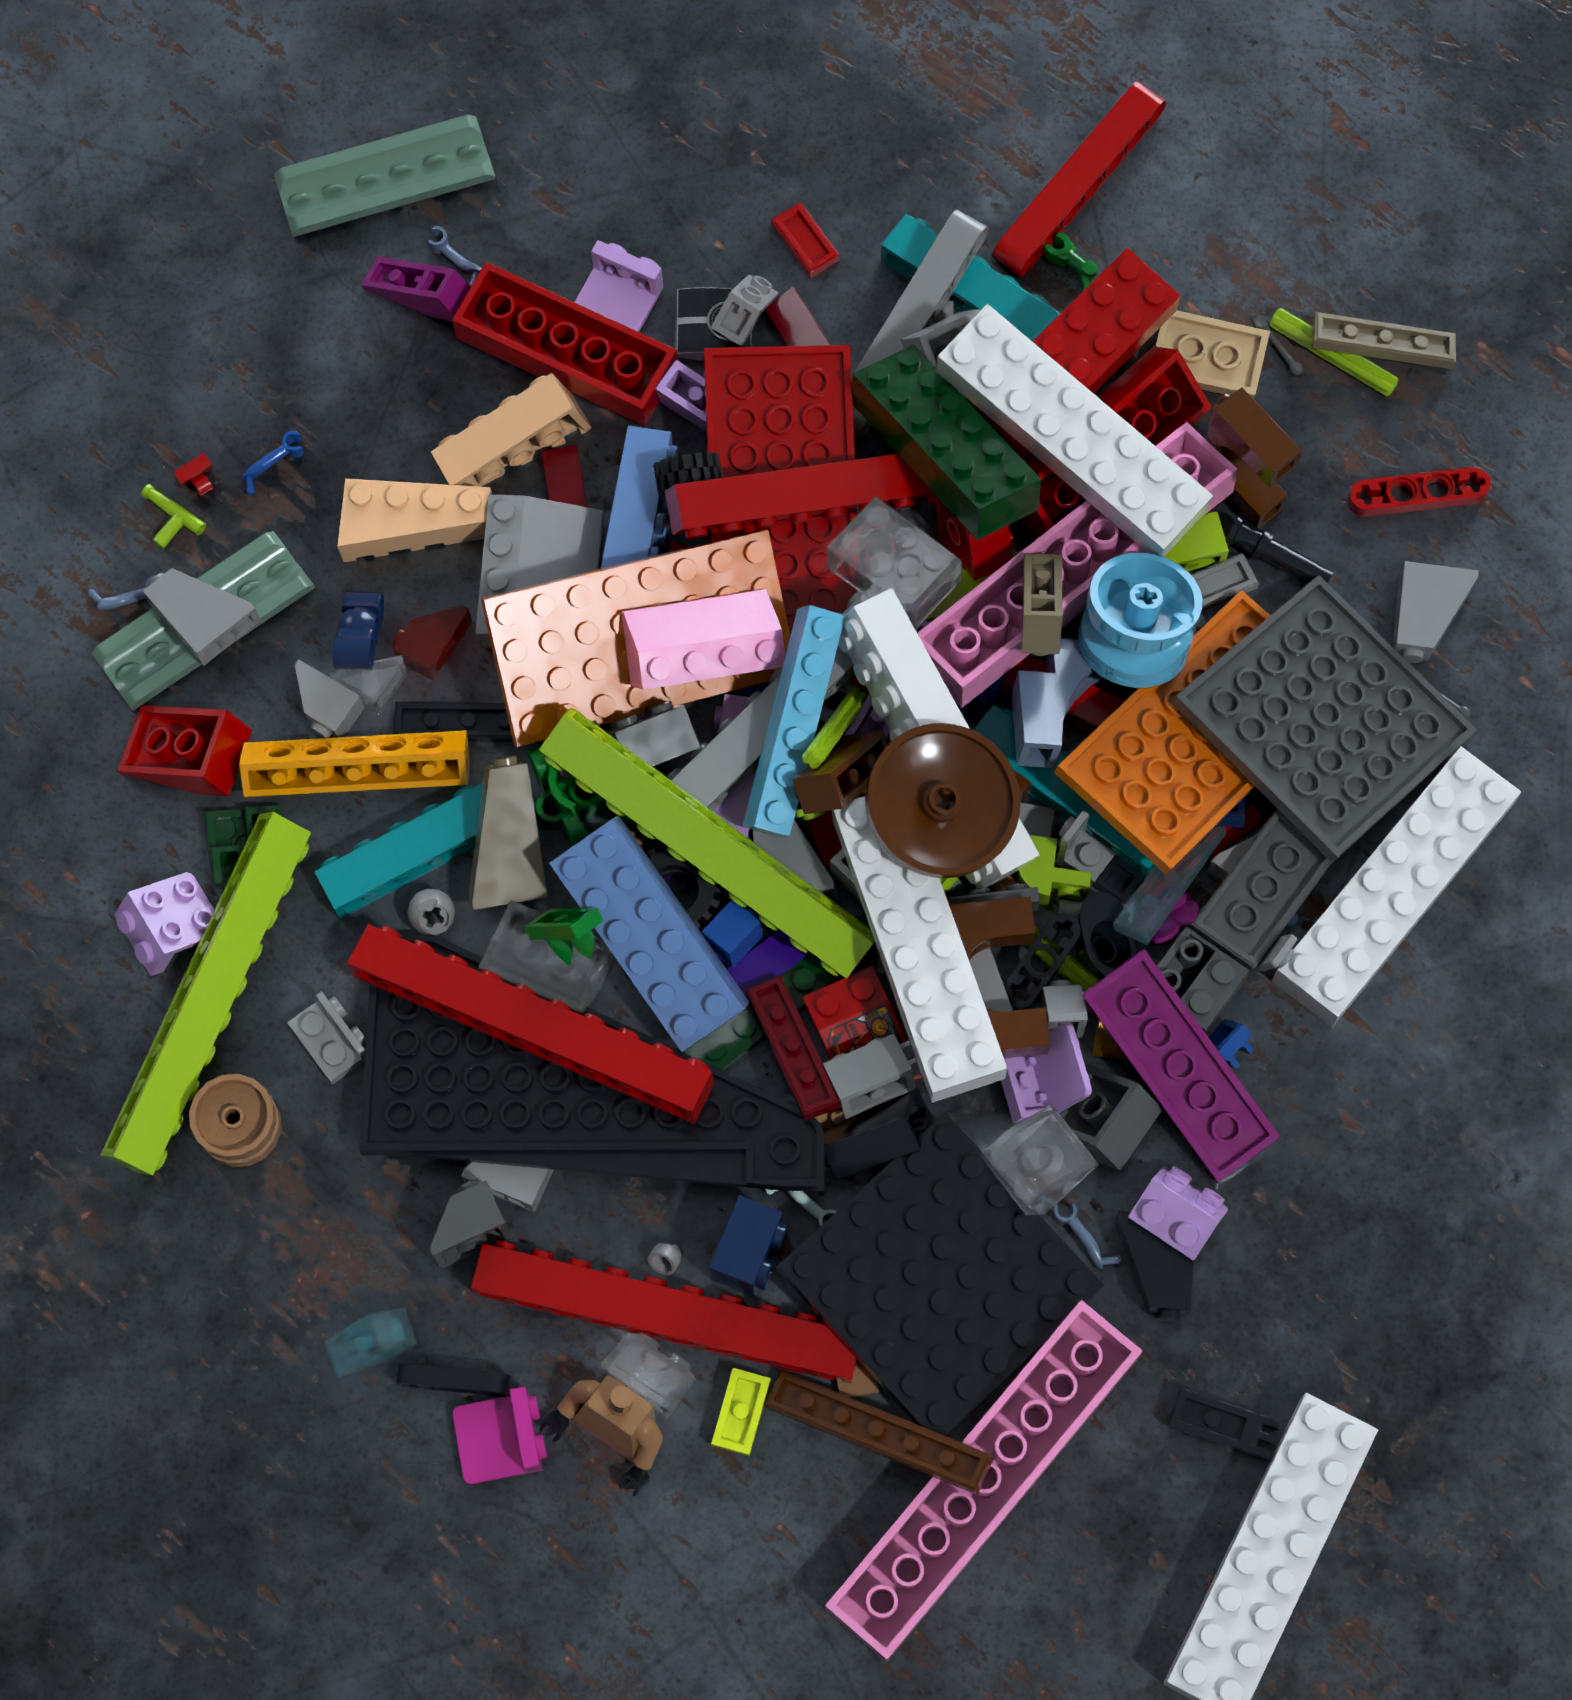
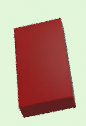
(805, 240)

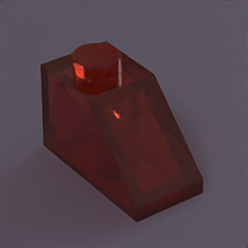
(431, 640)

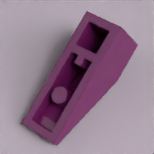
(418, 286)

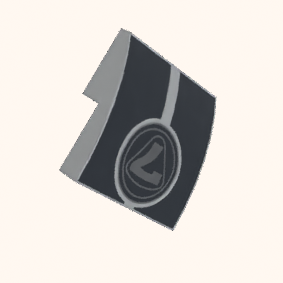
(694, 316)

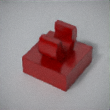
(194, 473)

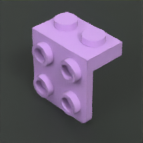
(621, 285)
(164, 919)
(1047, 1078)
(1179, 1211)

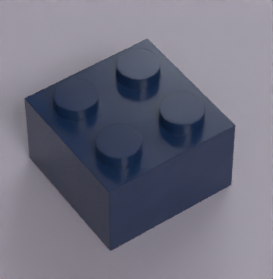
(747, 1247)

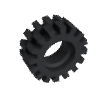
(686, 469)

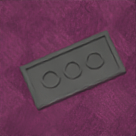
(1262, 892)

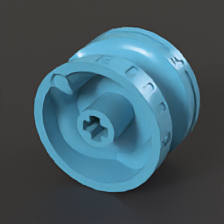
(1139, 620)

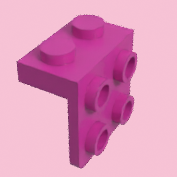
(499, 1437)

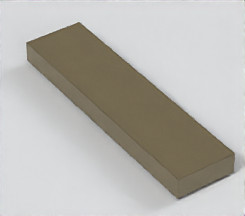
(1383, 340)

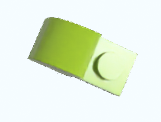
(1048, 879)

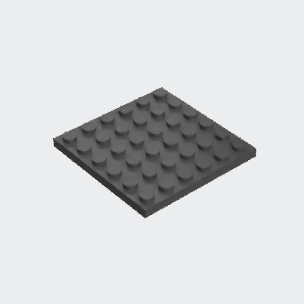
(1324, 717)

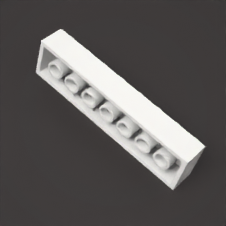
(1073, 432)
(913, 694)
(1396, 886)
(922, 963)
(1271, 1554)

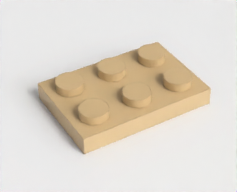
(1217, 351)

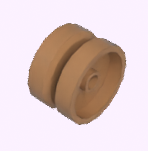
(238, 1098)

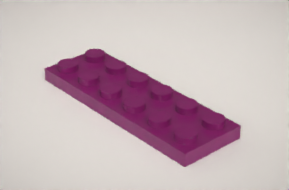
(1180, 1065)

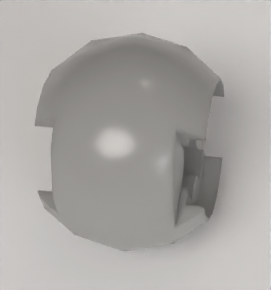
(427, 901)

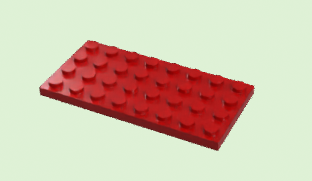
(779, 414)

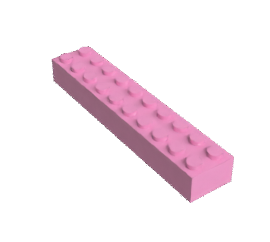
(983, 630)
(949, 1524)

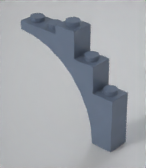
(1043, 701)

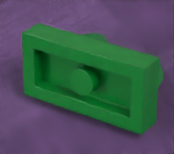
(566, 929)

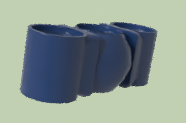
(358, 630)

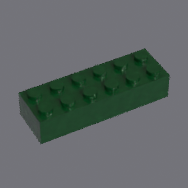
(946, 442)

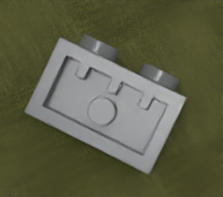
(328, 1037)

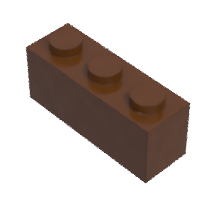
(841, 774)

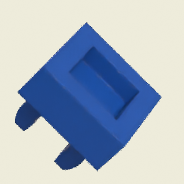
(1229, 1038)

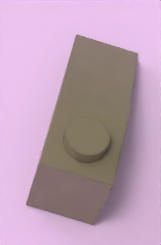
(1042, 604)

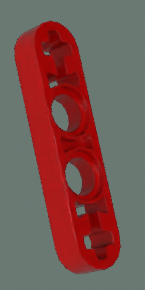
(1420, 497)

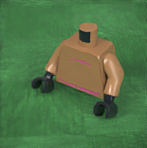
(616, 1418)

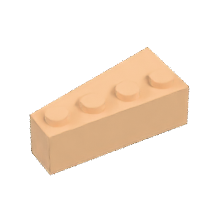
(511, 433)
(408, 515)

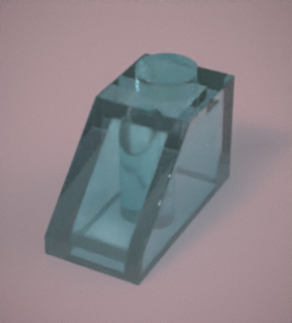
(370, 1341)

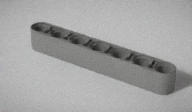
(926, 292)

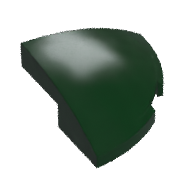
(226, 836)

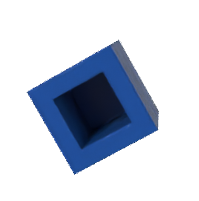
(733, 933)

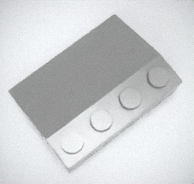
(534, 544)

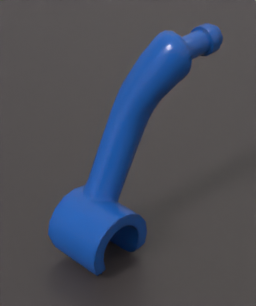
(273, 457)

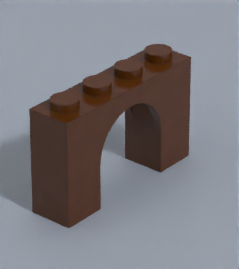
(1257, 450)
(998, 925)

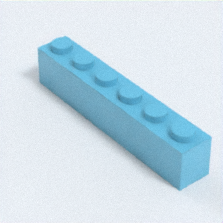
(793, 719)

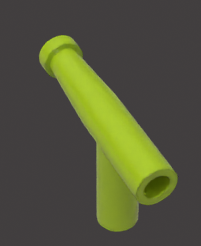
(179, 517)

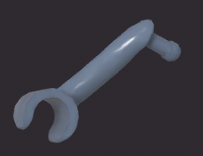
(444, 247)
(118, 600)
(1085, 1237)

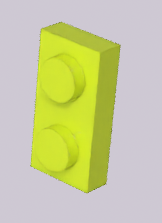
(741, 1412)

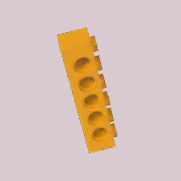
(355, 763)

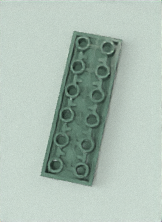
(383, 174)
(151, 657)

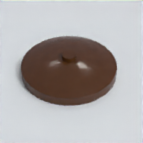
(942, 800)

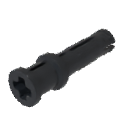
(1263, 545)

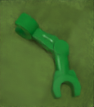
(1067, 255)

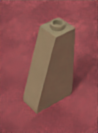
(507, 842)

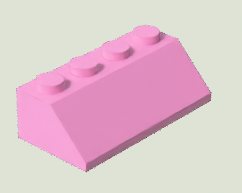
(702, 639)

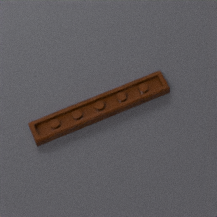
(879, 1432)

